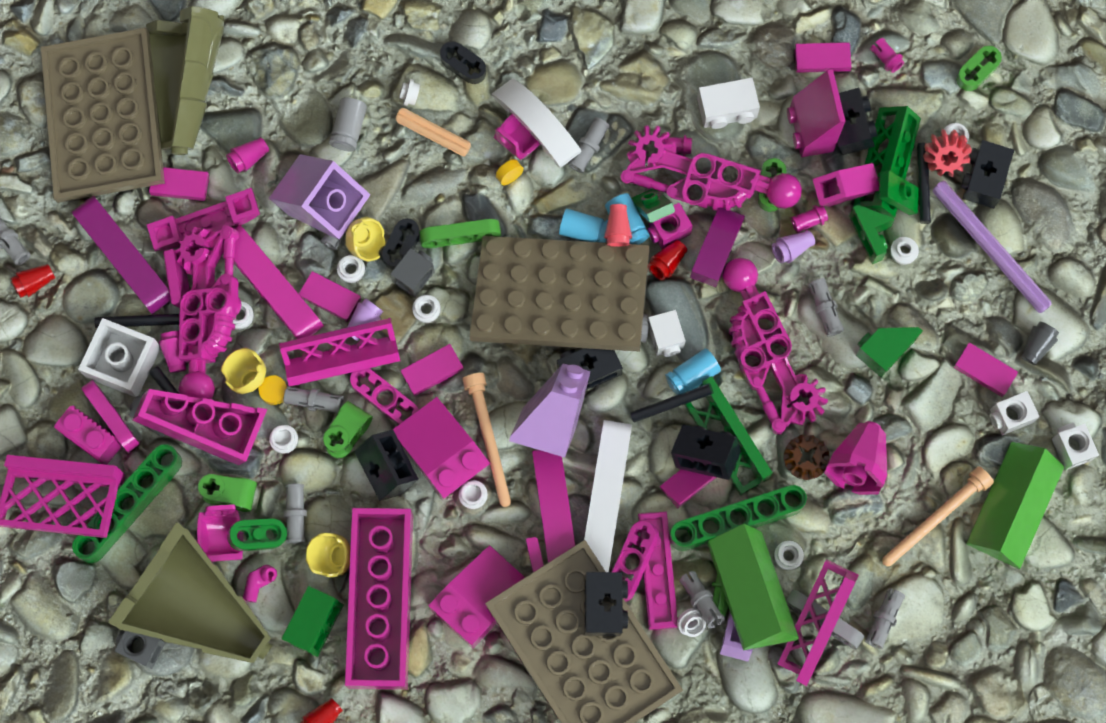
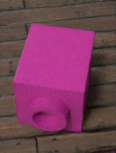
(678, 219)

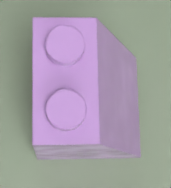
(320, 195)
(553, 412)

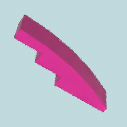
(553, 503)

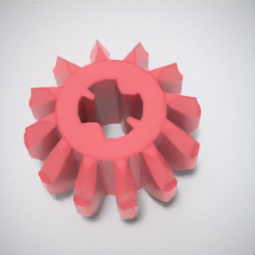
(950, 160)

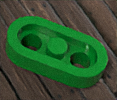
(256, 534)

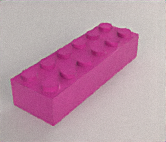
(379, 599)

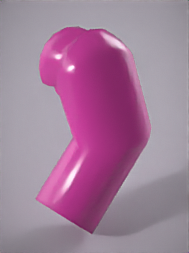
(257, 579)

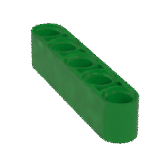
(142, 498)
(747, 507)

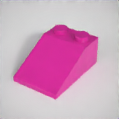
(817, 116)
(440, 448)
(464, 598)

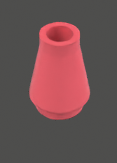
(618, 226)

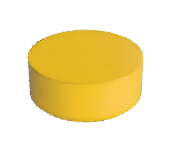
(509, 172)
(272, 390)

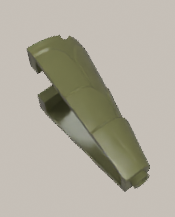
(183, 73)
(191, 604)

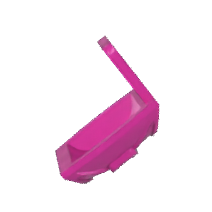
(516, 138)
(213, 530)

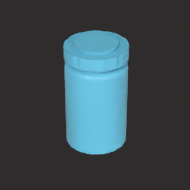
(637, 226)
(583, 227)
(693, 372)

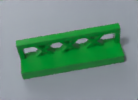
(896, 155)
(734, 426)

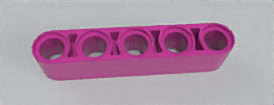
(274, 287)

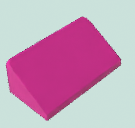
(684, 486)

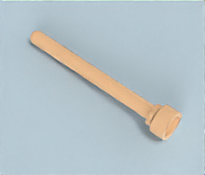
(475, 386)
(978, 481)

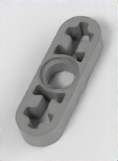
(842, 631)

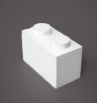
(728, 103)

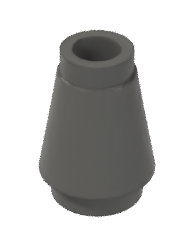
(1039, 342)

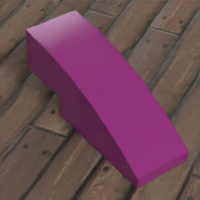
(717, 247)

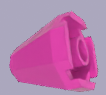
(860, 460)

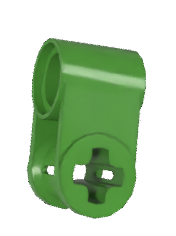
(349, 426)
(231, 491)

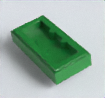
(898, 192)
(653, 205)

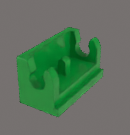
(312, 621)

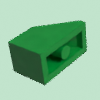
(886, 347)

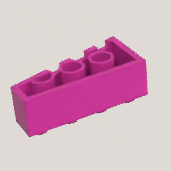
(203, 423)

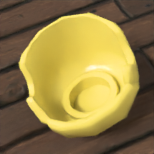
(365, 239)
(243, 371)
(328, 555)

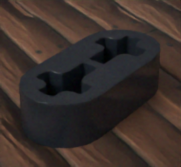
(459, 67)
(395, 241)

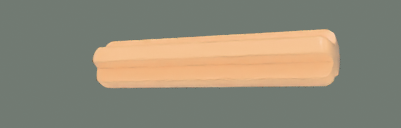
(433, 132)

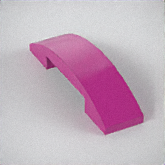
(236, 210)

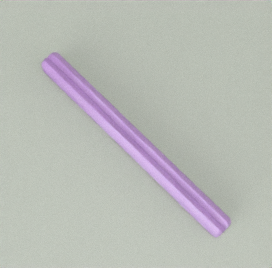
(992, 247)

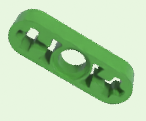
(459, 233)

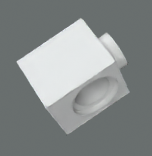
(666, 333)
(1021, 405)
(1069, 457)

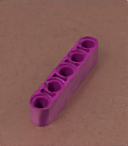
(122, 254)

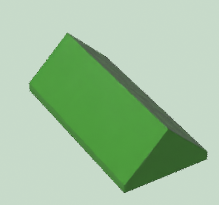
(1016, 503)
(752, 588)

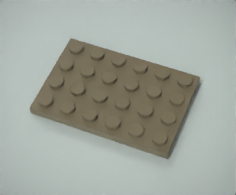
(102, 115)
(560, 293)
(580, 674)

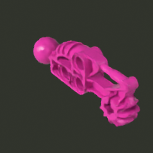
(781, 190)
(199, 257)
(749, 339)

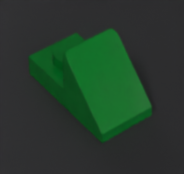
(868, 225)

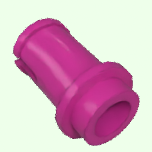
(887, 55)
(683, 144)
(809, 218)

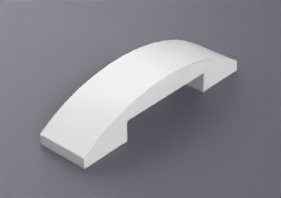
(538, 121)

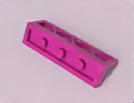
(341, 357)
(824, 631)

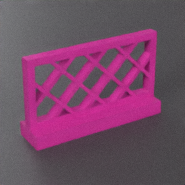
(59, 471)

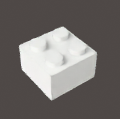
(119, 358)

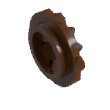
(806, 470)

